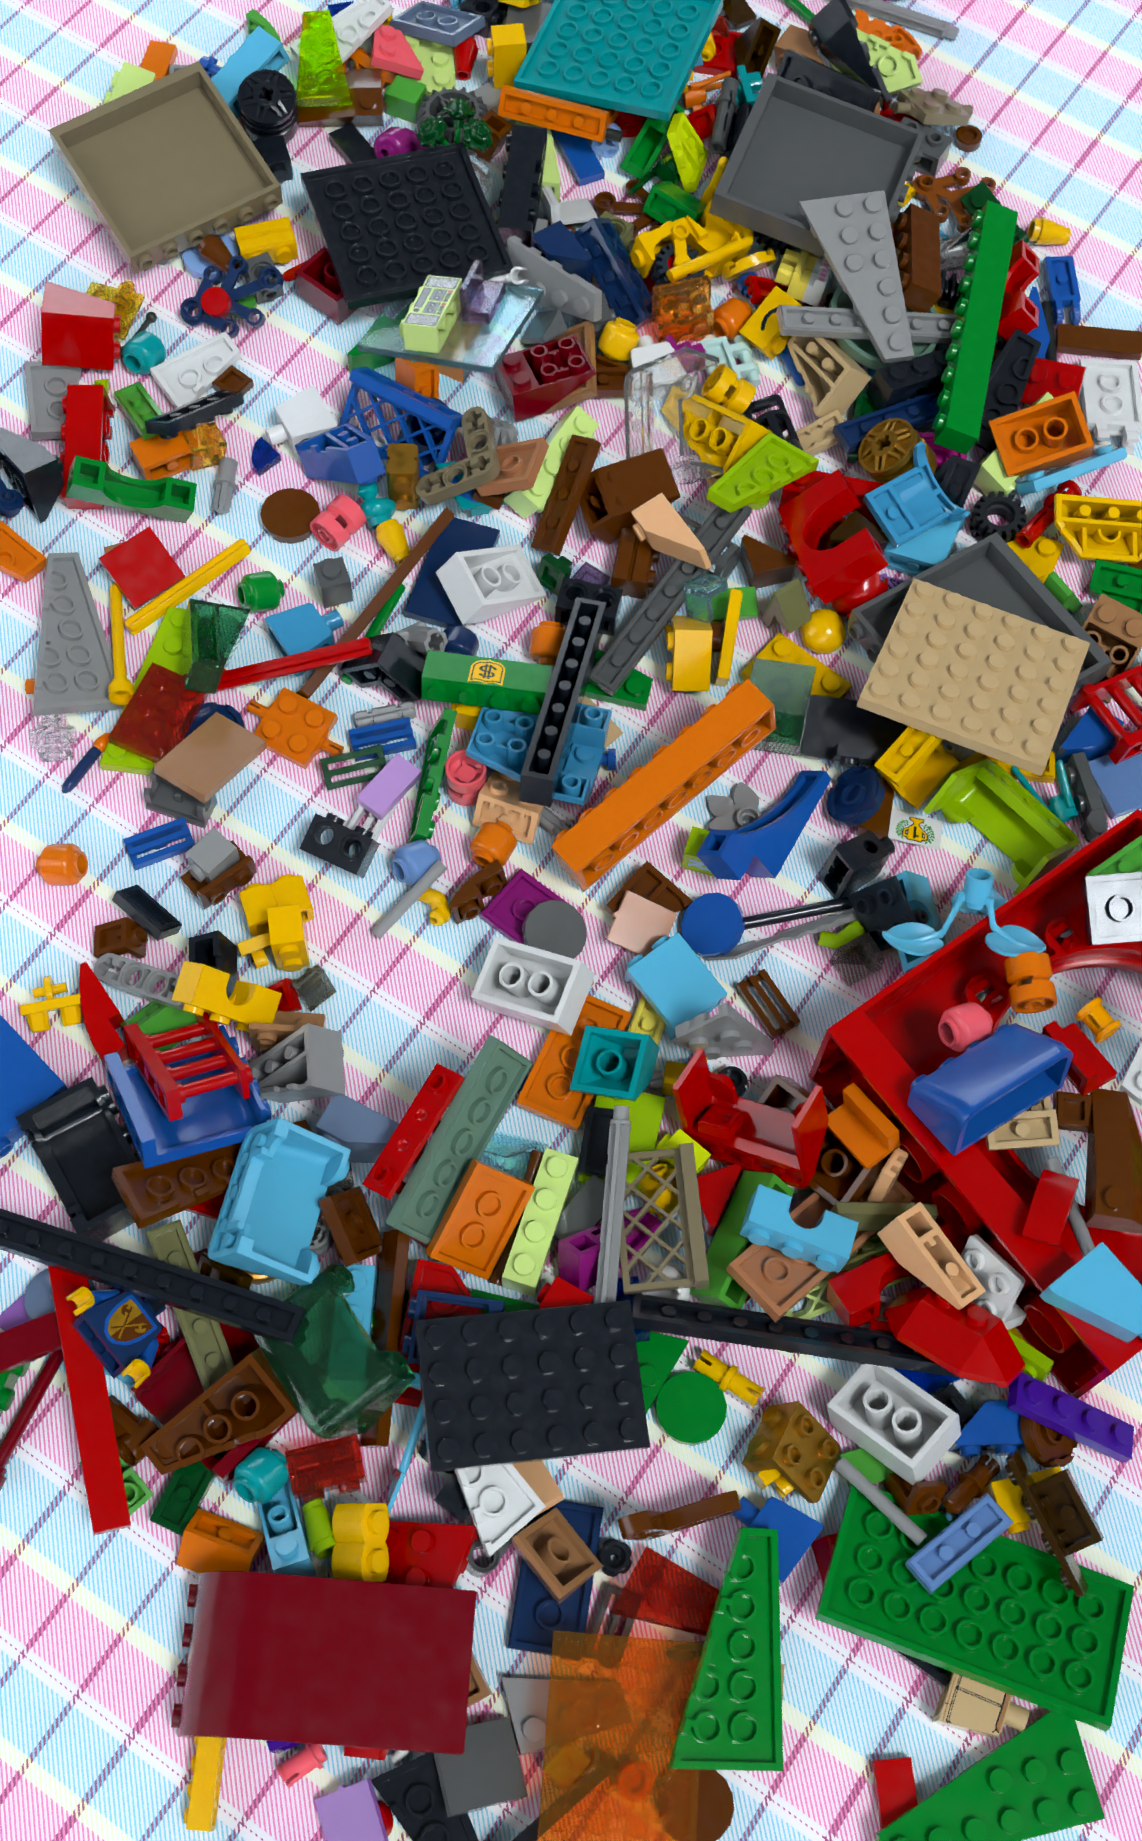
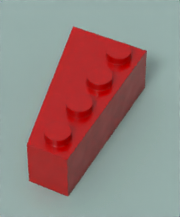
(85, 432)

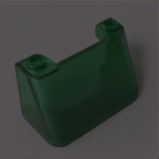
(334, 1366)

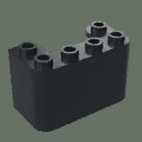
(79, 1149)

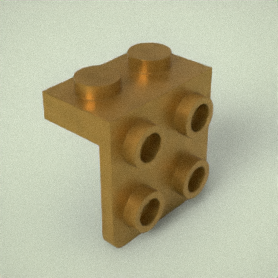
(796, 1447)

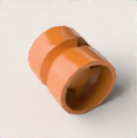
(1031, 984)

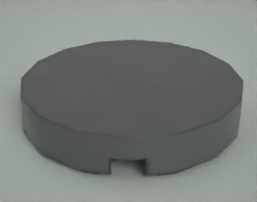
(555, 928)

